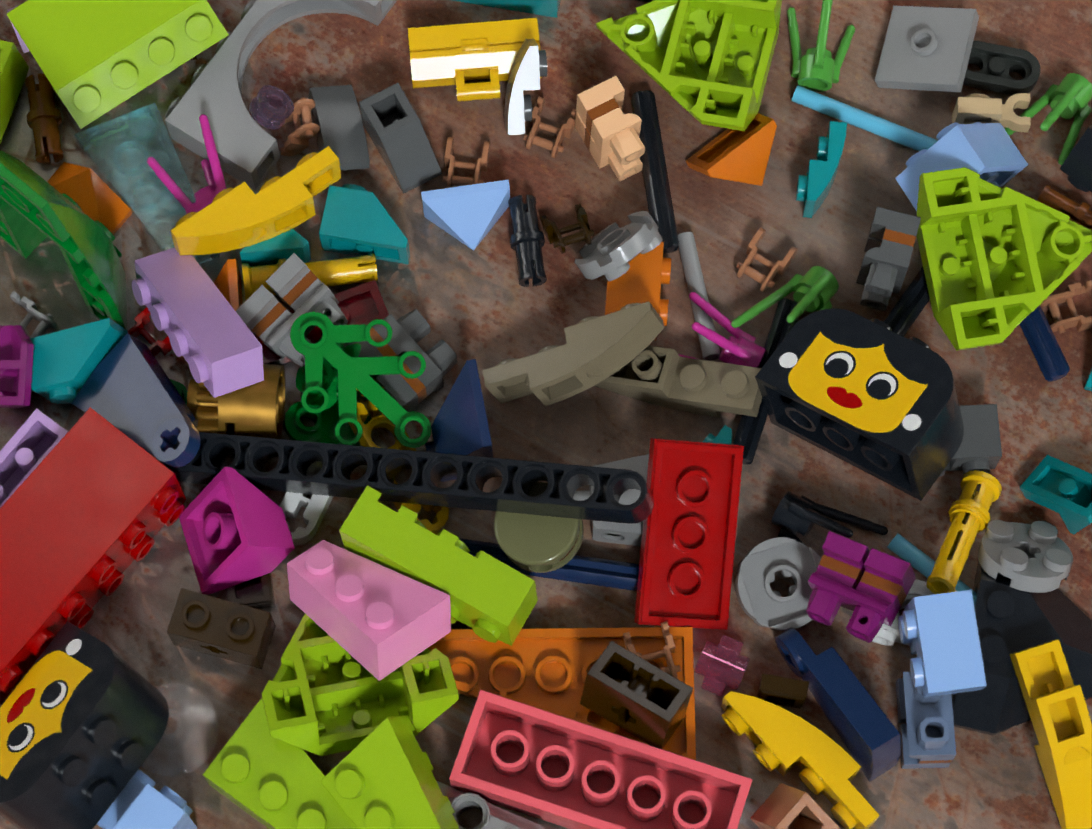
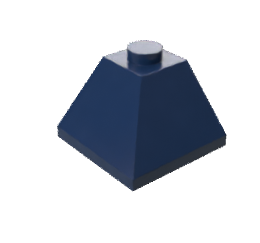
(462, 420)

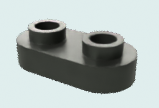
(996, 64)

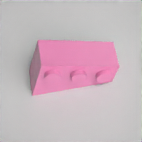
(368, 607)

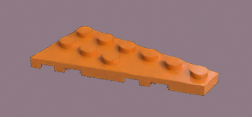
(551, 668)

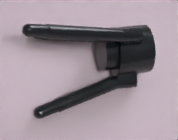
(800, 514)

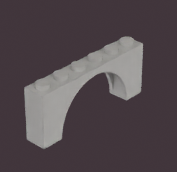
(216, 88)

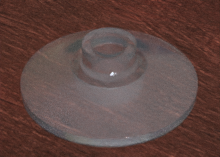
(193, 738)

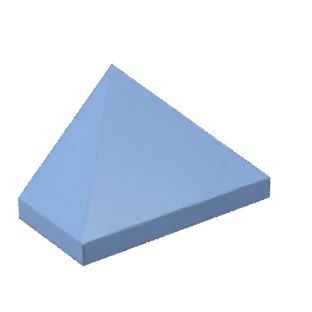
(467, 210)

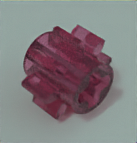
(722, 665)

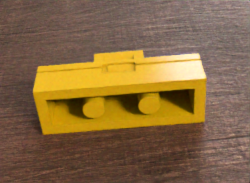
(468, 52)

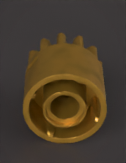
(244, 412)

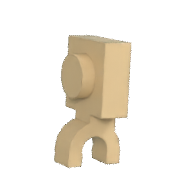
(991, 110)

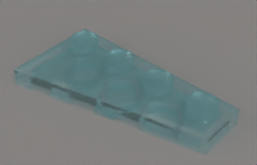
(121, 155)

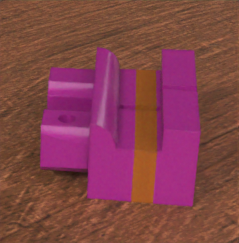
(860, 581)

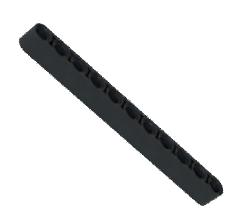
(422, 486)

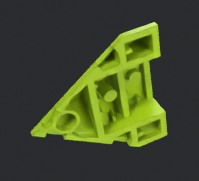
(704, 53)
(990, 254)
(333, 703)

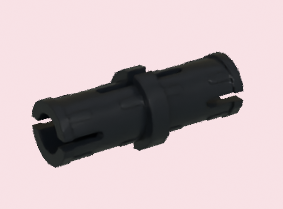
(527, 241)

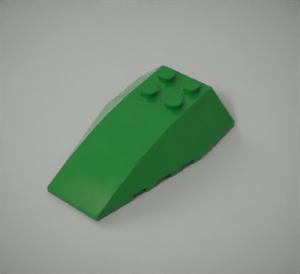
(36, 210)

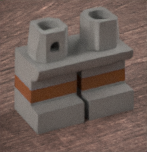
(298, 290)

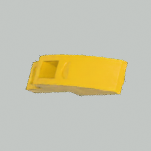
(245, 218)
(1061, 729)
(789, 741)

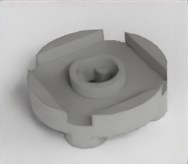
(616, 246)
(1026, 555)
(757, 572)

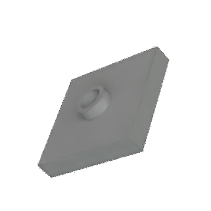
(927, 48)

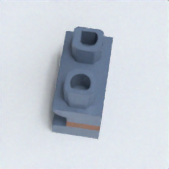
(928, 729)

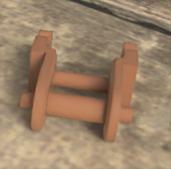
(564, 131)
(298, 139)
(480, 165)
(778, 267)
(1052, 302)
(666, 652)

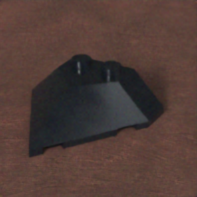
(1010, 623)

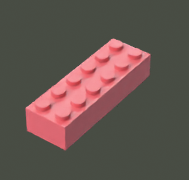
(588, 774)

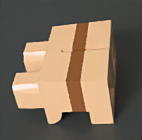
(607, 131)

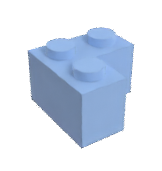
(976, 146)
(946, 643)
(146, 808)

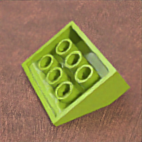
(112, 48)

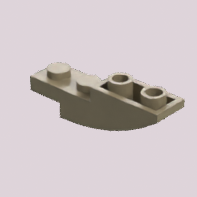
(592, 353)
(687, 383)

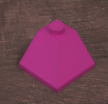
(234, 532)

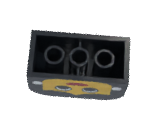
(865, 397)
(75, 733)

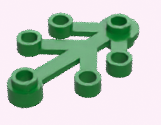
(355, 374)

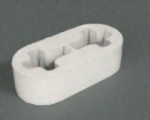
(314, 512)

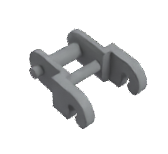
(32, 310)

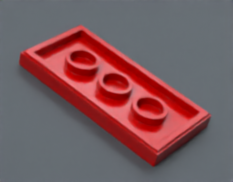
(689, 534)

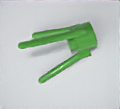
(817, 68)
(1067, 100)
(810, 290)

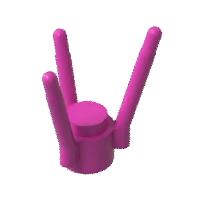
(212, 173)
(736, 349)

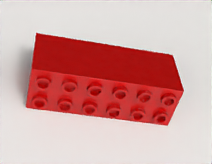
(74, 535)

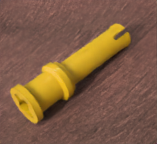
(330, 272)
(967, 517)

